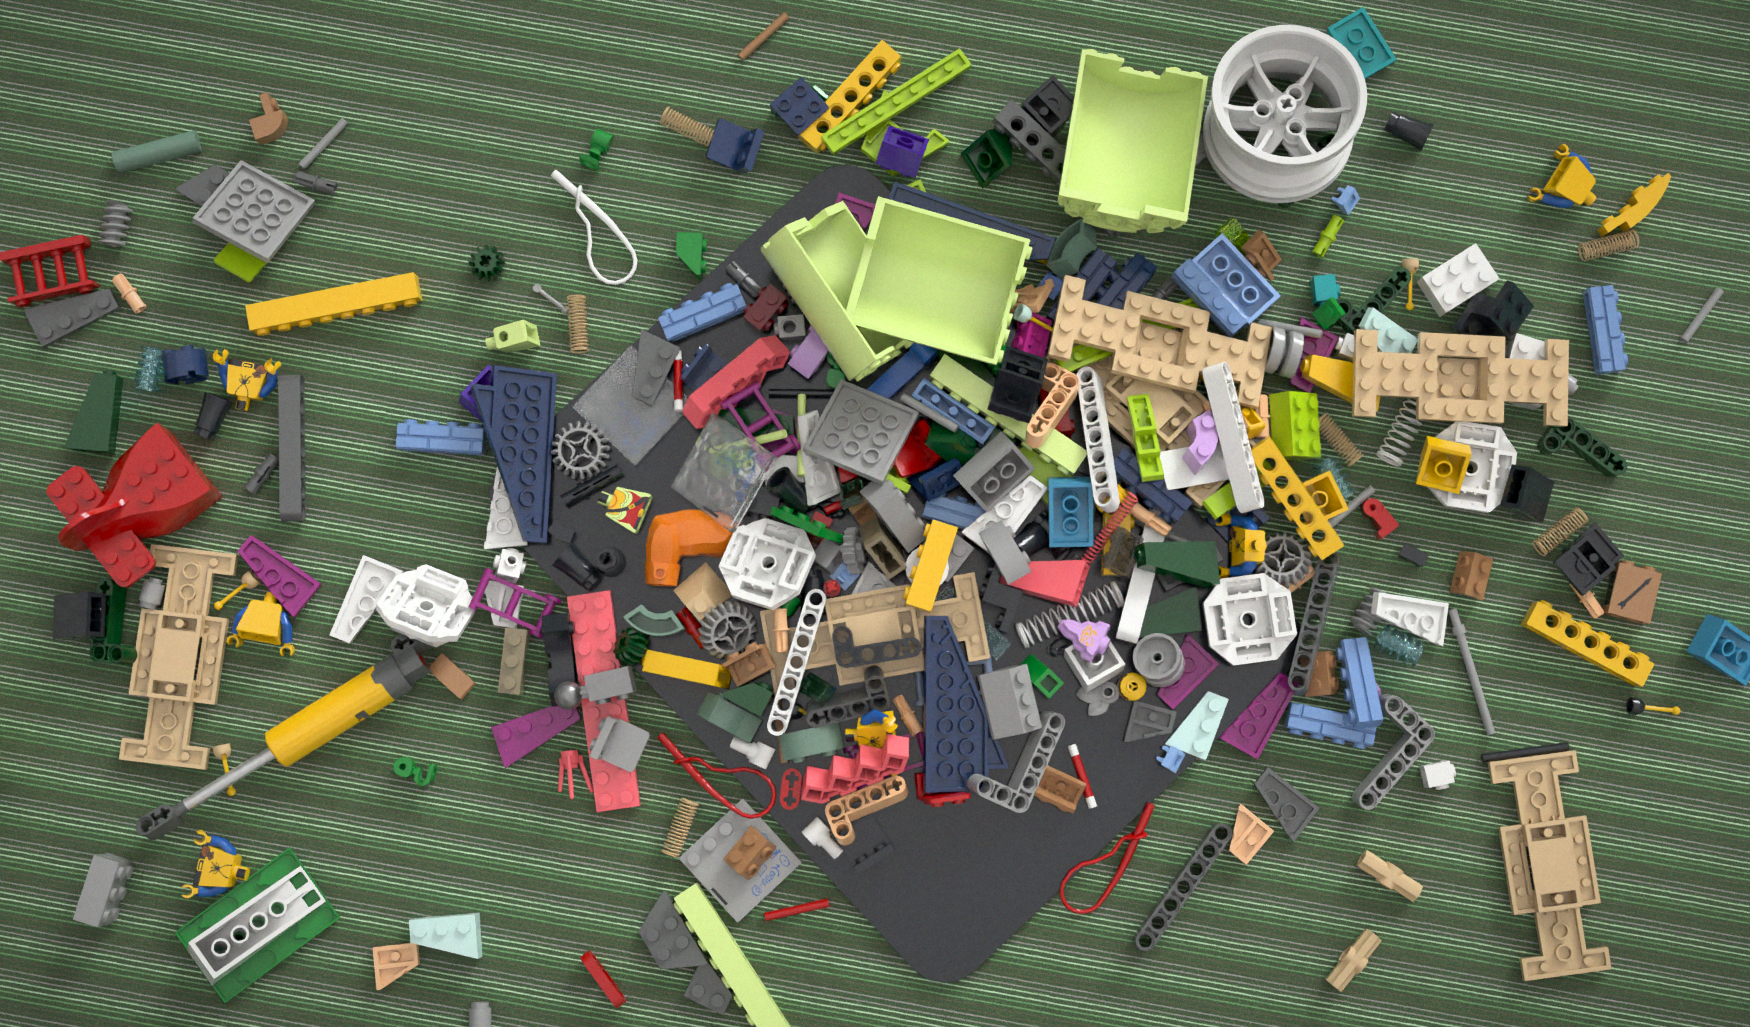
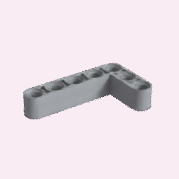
(1396, 753)
(1024, 767)

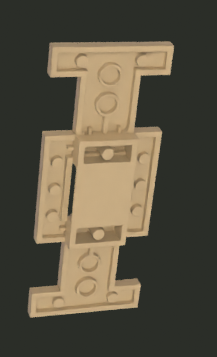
(1157, 352)
(1460, 387)
(1171, 410)
(880, 618)
(168, 657)
(1559, 865)

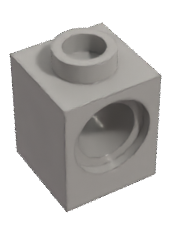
(797, 334)
(828, 555)

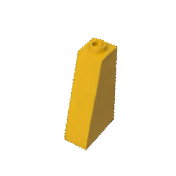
(1331, 375)
(686, 669)

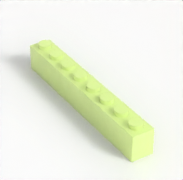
(976, 393)
(728, 958)

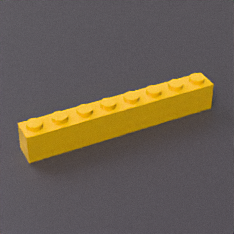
(333, 303)

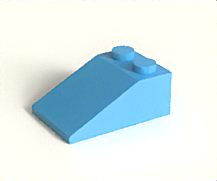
(1070, 511)
(1722, 648)

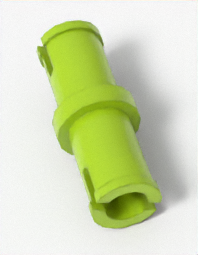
(1327, 236)

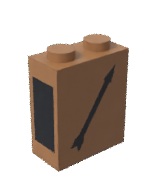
(1631, 592)

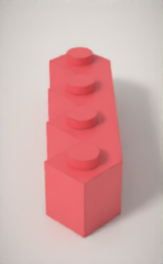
(747, 368)
(847, 774)

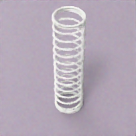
(1381, 452)
(1116, 593)

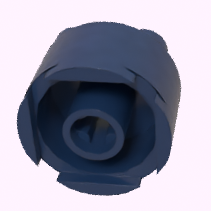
(185, 365)

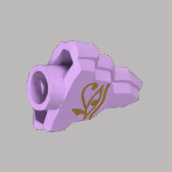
(1087, 637)

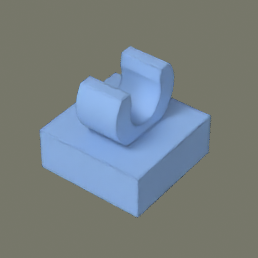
(1347, 200)
(844, 577)
(1172, 759)

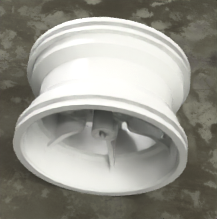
(1313, 62)

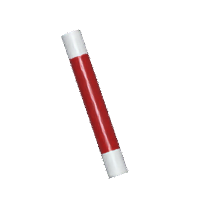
(678, 394)
(1082, 775)

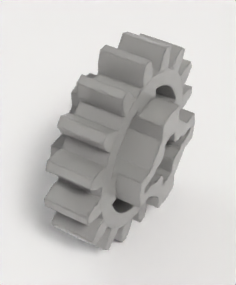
(853, 551)

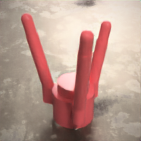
(570, 761)

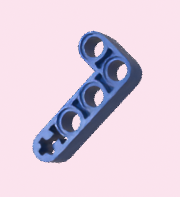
(904, 370)

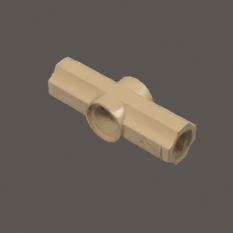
(1389, 875)
(1353, 959)

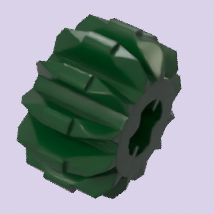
(479, 265)
(630, 646)

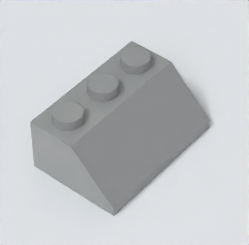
(1009, 701)

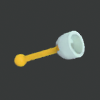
(1024, 314)

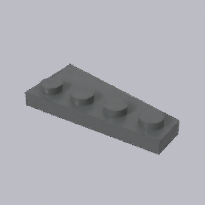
(64, 317)

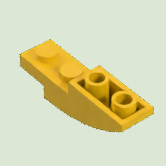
(1639, 205)

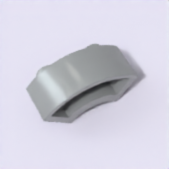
(1005, 552)

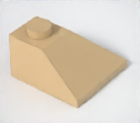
(702, 590)

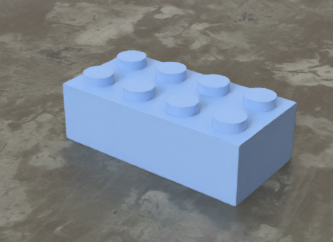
(1236, 278)

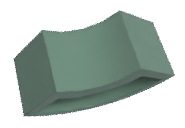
(1071, 248)
(654, 623)
(729, 716)
(811, 742)

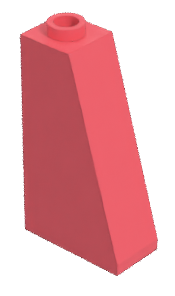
(1053, 580)

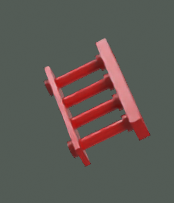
(35, 254)

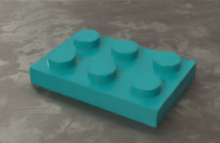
(1363, 41)

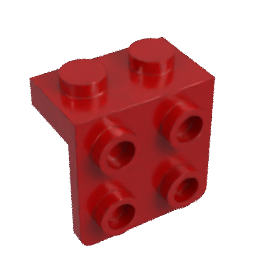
(915, 455)
(937, 799)

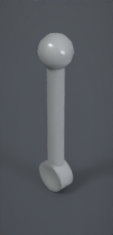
(538, 289)

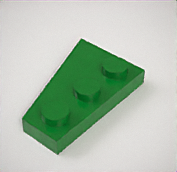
(802, 521)

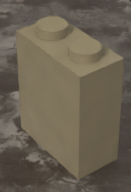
(882, 547)

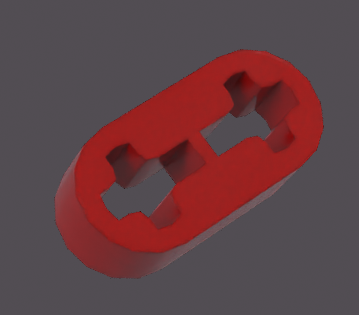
(796, 788)

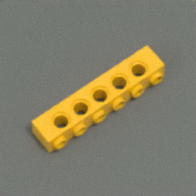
(881, 54)
(1331, 541)
(1639, 663)

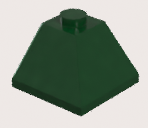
(988, 156)
(950, 444)
(752, 697)

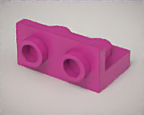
(1031, 336)

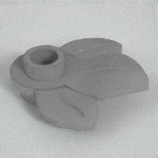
(1097, 699)

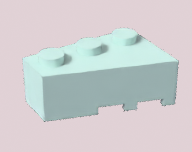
(449, 933)

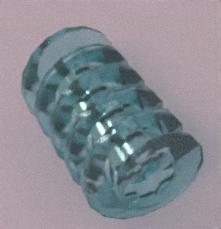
(150, 370)
(1329, 464)
(1399, 644)

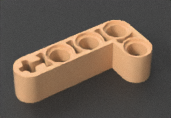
(1057, 393)
(867, 807)

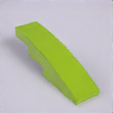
(1145, 437)
(1224, 500)

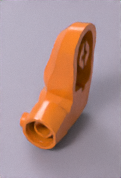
(678, 536)

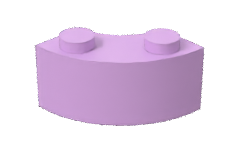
(809, 354)
(1203, 441)

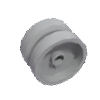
(1284, 352)
(1157, 647)

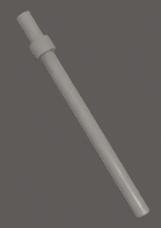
(1458, 630)

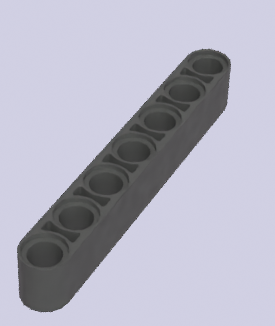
(292, 448)
(1314, 632)
(1181, 897)

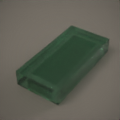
(850, 493)
(816, 689)

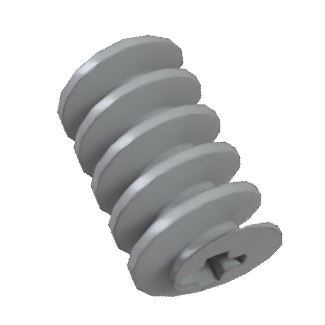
(115, 224)
(1364, 617)

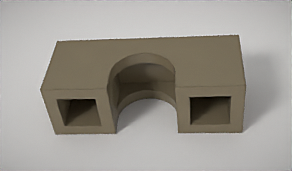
(512, 663)

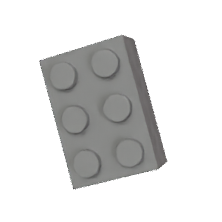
(994, 471)
(895, 513)
(103, 890)

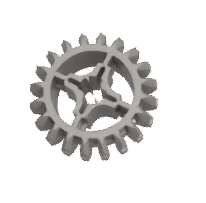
(575, 458)
(1290, 561)
(716, 627)

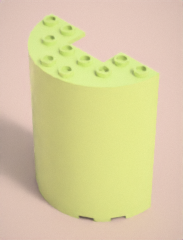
(1131, 145)
(818, 268)
(938, 281)

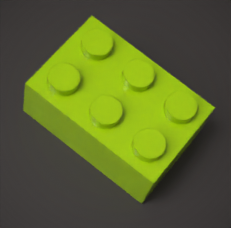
(1295, 424)

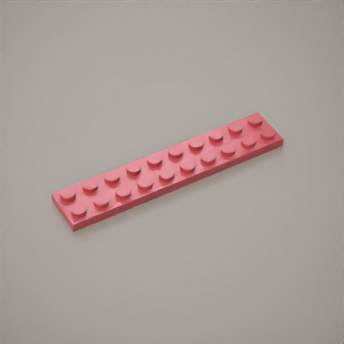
(594, 653)

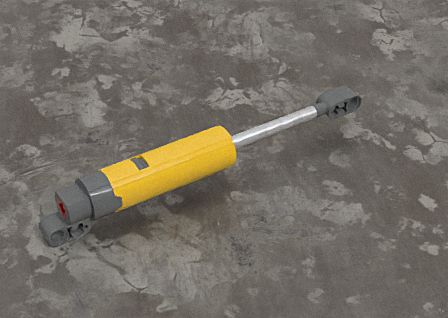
(311, 726)

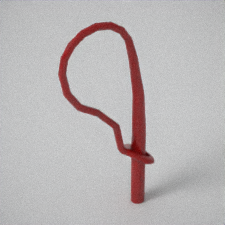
(696, 775)
(1134, 838)

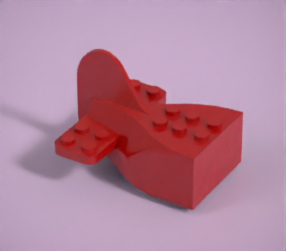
(146, 496)

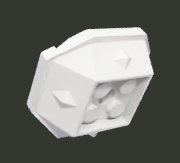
(1491, 465)
(757, 546)
(427, 605)
(1271, 614)

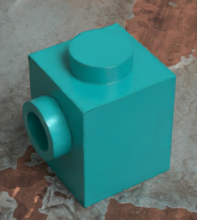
(1323, 288)

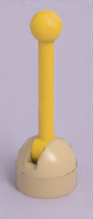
(1412, 265)
(249, 581)
(222, 752)

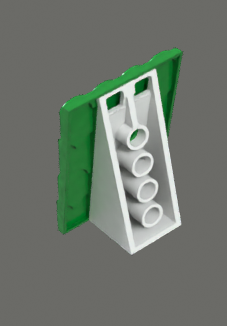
(273, 915)

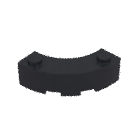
(559, 646)

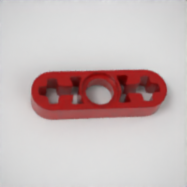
(603, 979)

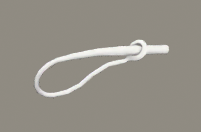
(582, 198)

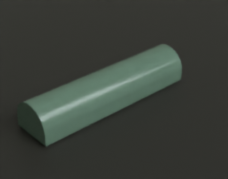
(156, 151)

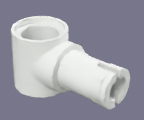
(756, 752)
(820, 834)

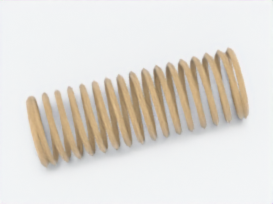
(688, 121)
(1626, 242)
(580, 326)
(1344, 443)
(1539, 544)
(693, 804)

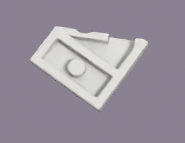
(498, 598)

